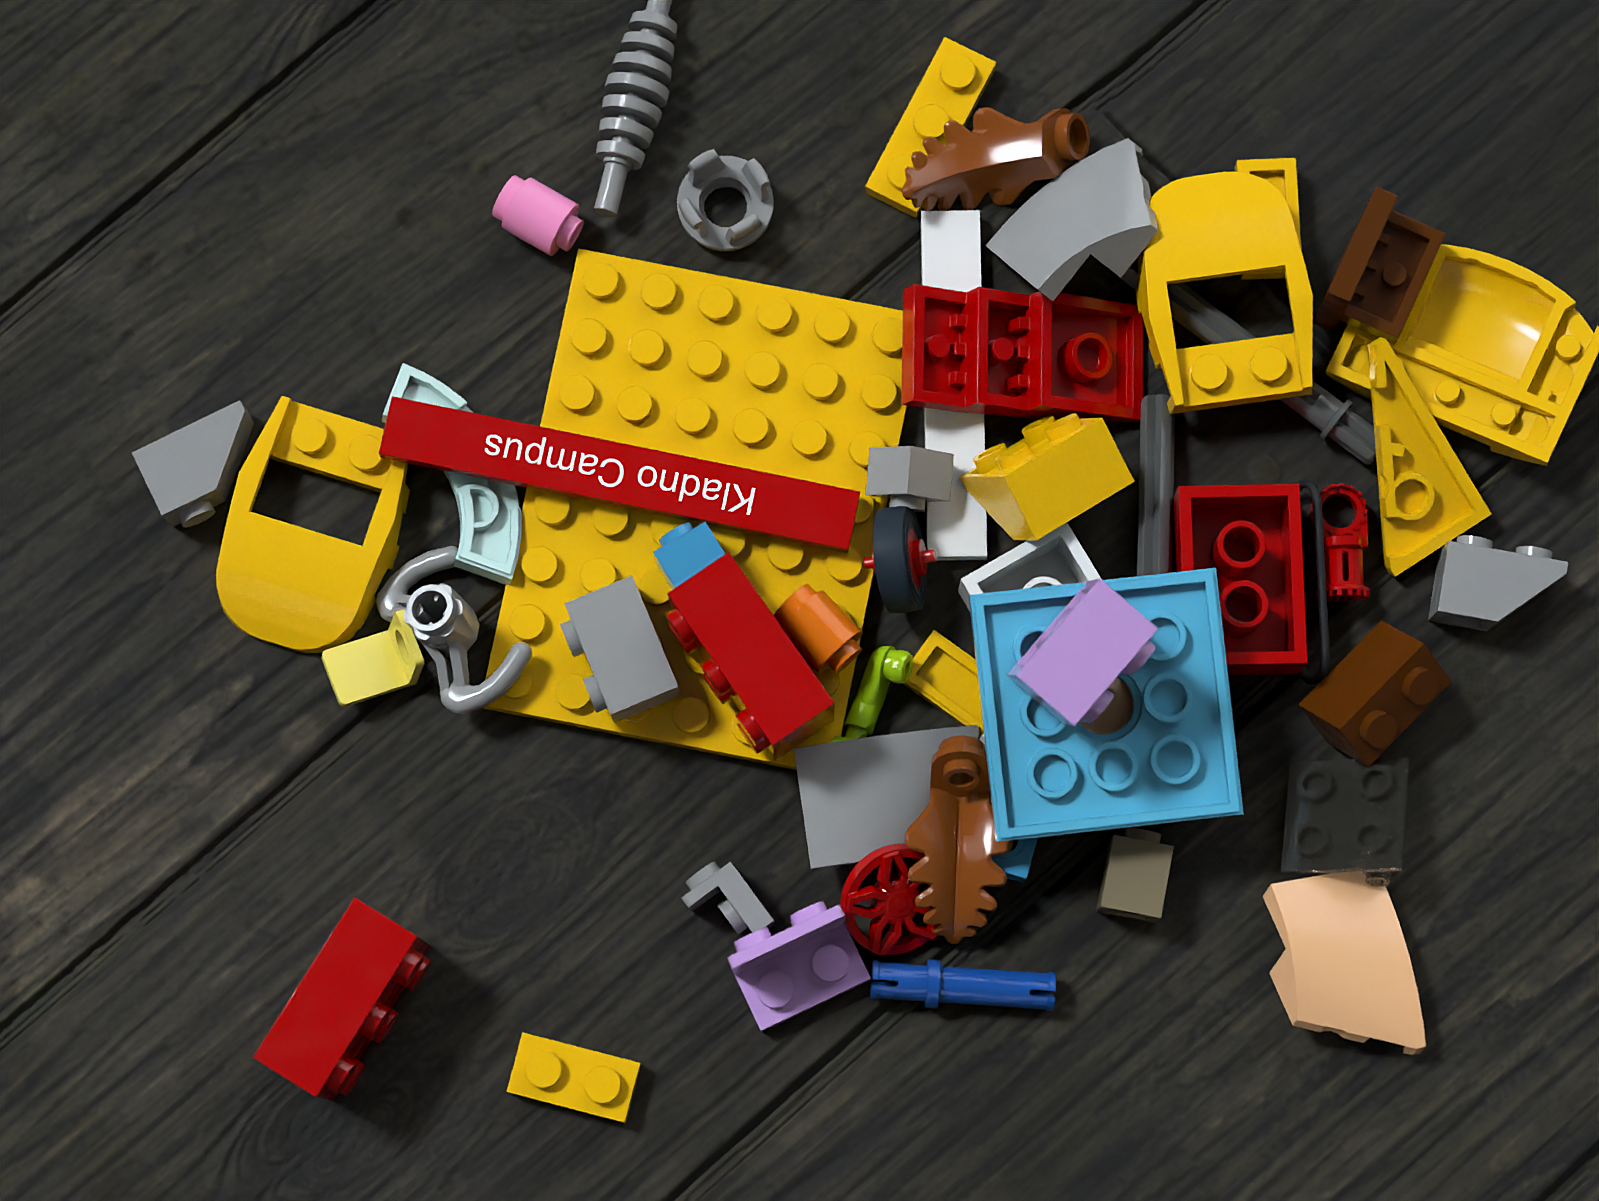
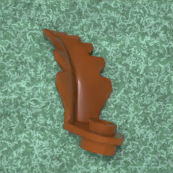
(994, 158)
(957, 841)

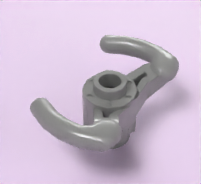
(447, 630)

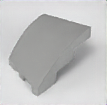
(1084, 211)
(866, 791)

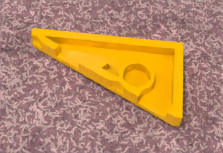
(1420, 479)

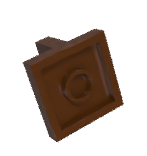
(1380, 270)

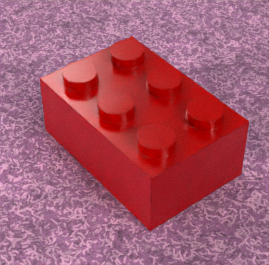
(1258, 557)
(748, 658)
(344, 1002)

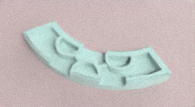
(486, 507)

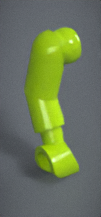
(883, 666)

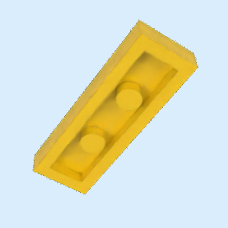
(944, 94)

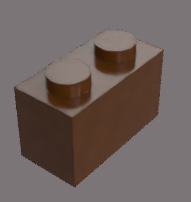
(1375, 693)

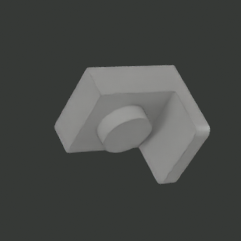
(741, 904)

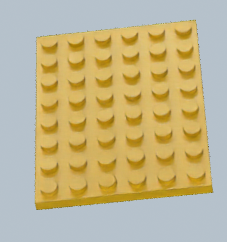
(716, 377)

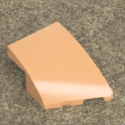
(1345, 960)

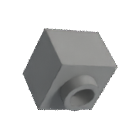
(909, 475)

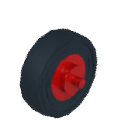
(899, 559)

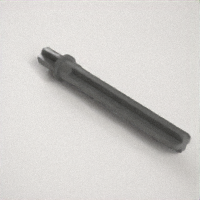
(1320, 408)
(1155, 486)

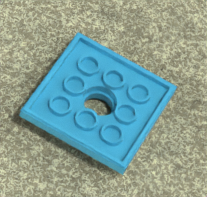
(1160, 767)

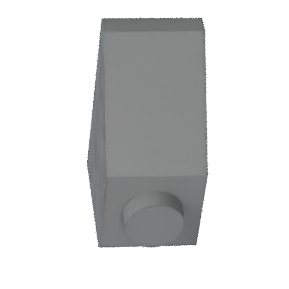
(196, 465)

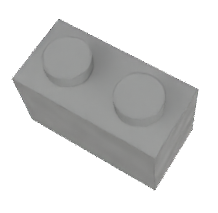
(621, 650)

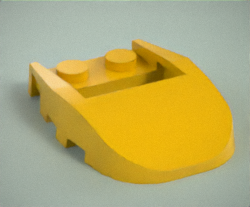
(1216, 230)
(294, 581)

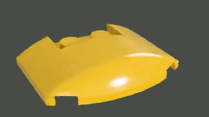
(1487, 352)

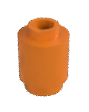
(819, 629)

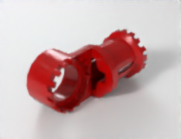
(1345, 548)

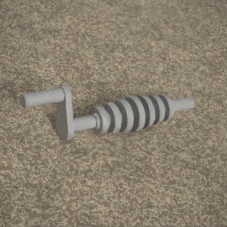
(634, 99)

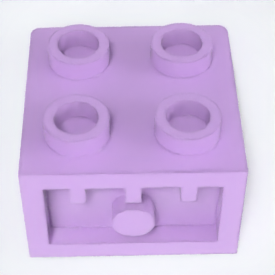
(797, 966)

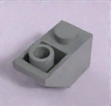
(1485, 585)

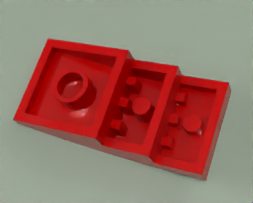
(1021, 354)

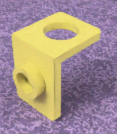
(374, 663)

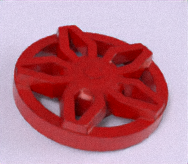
(890, 902)

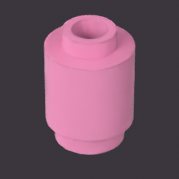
(538, 215)

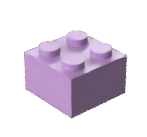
(1084, 654)

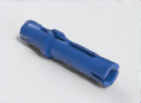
(962, 985)

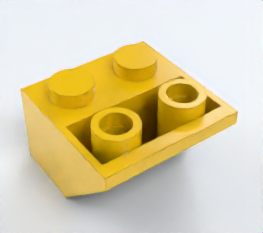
(1047, 475)

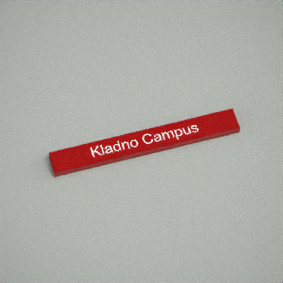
(619, 474)

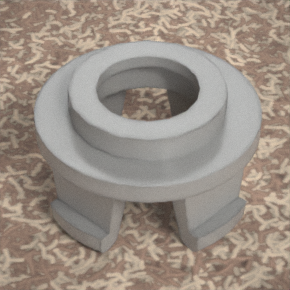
(710, 173)

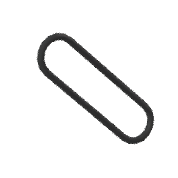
(1321, 585)

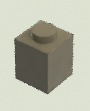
(1135, 876)

